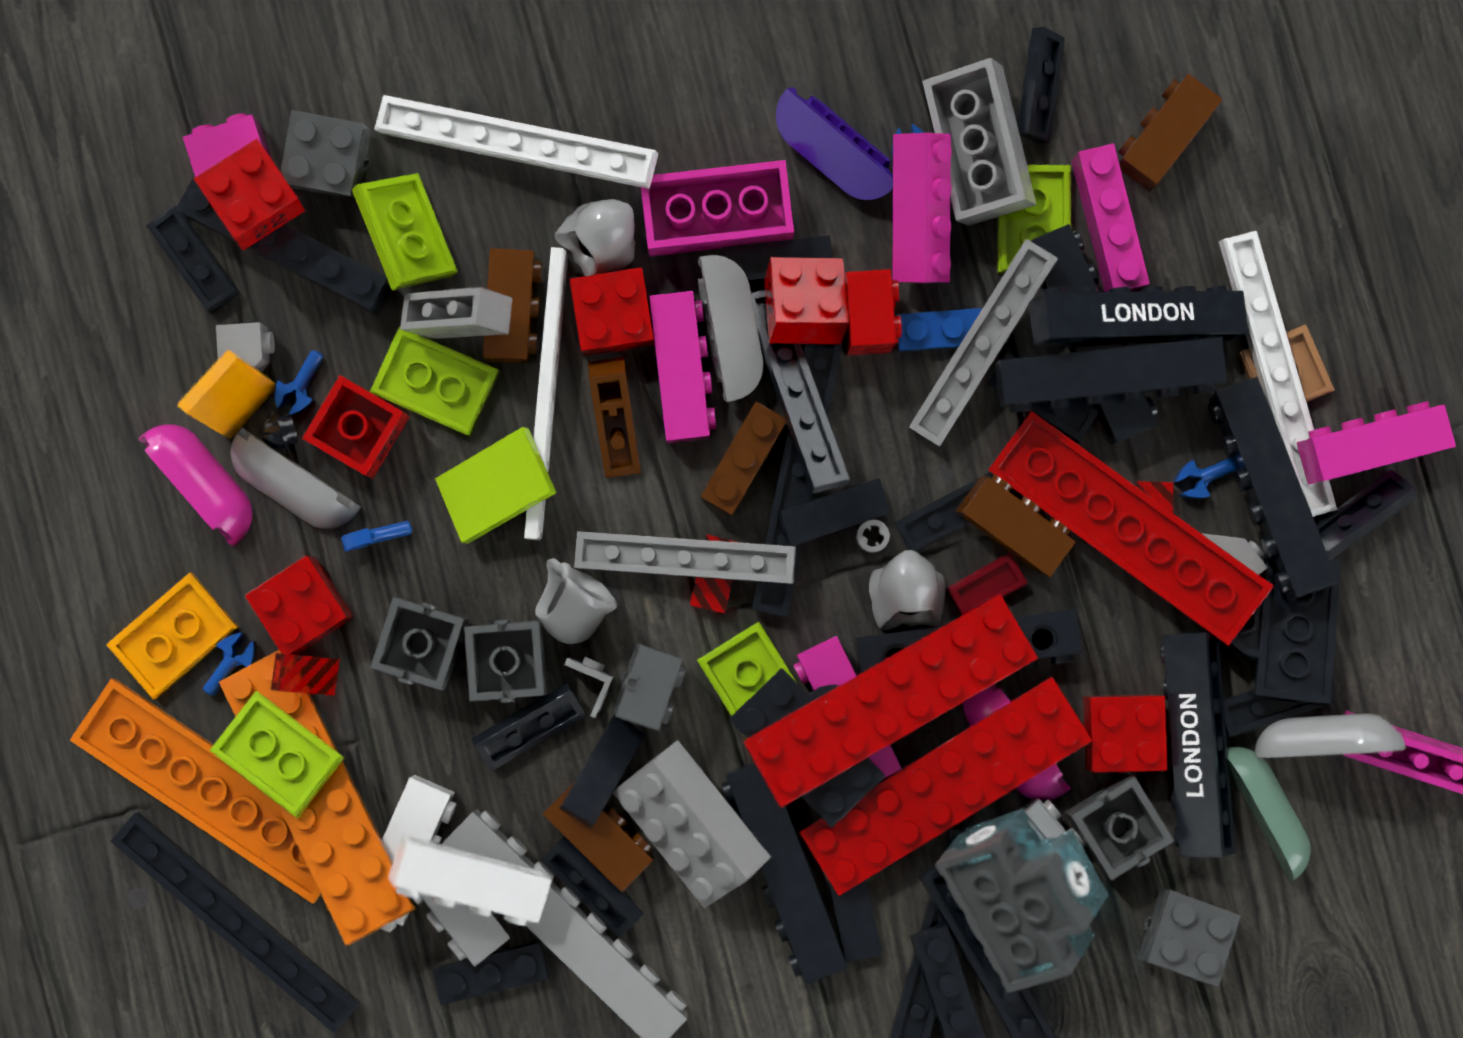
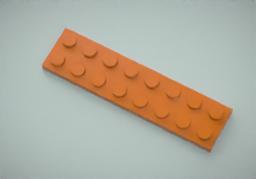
(191, 780)
(335, 827)

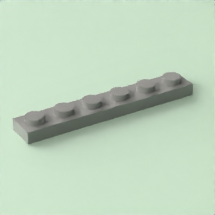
(983, 342)
(685, 557)

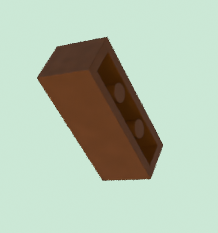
(1167, 131)
(514, 275)
(743, 459)
(1016, 525)
(606, 843)

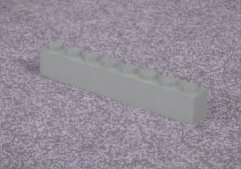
(581, 939)

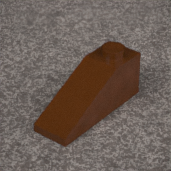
(614, 417)

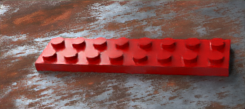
(1131, 528)
(889, 700)
(947, 785)

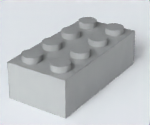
(986, 146)
(691, 825)

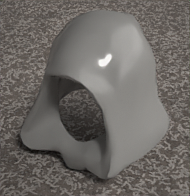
(605, 230)
(907, 585)
(572, 603)

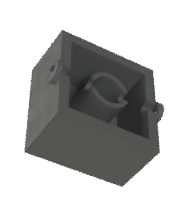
(325, 154)
(419, 643)
(506, 660)
(648, 692)
(1119, 826)
(1188, 937)

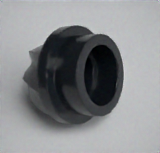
(279, 432)

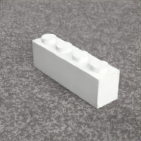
(418, 816)
(469, 879)

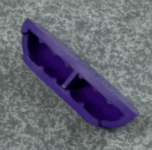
(833, 146)

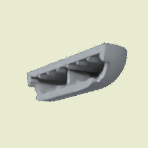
(730, 326)
(289, 483)
(1328, 736)

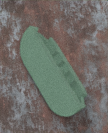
(1271, 810)

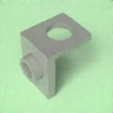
(595, 670)

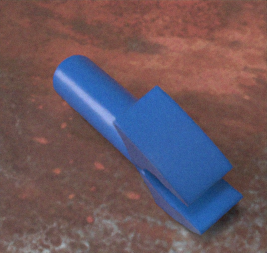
(299, 385)
(1204, 475)
(366, 537)
(230, 661)

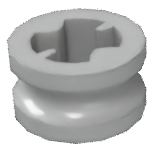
(883, 531)

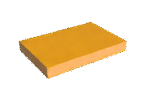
(227, 394)
(172, 636)

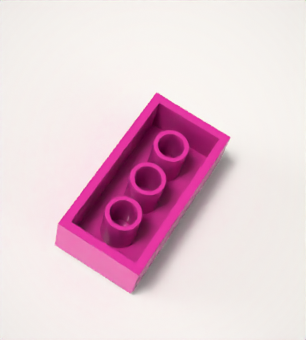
(717, 208)

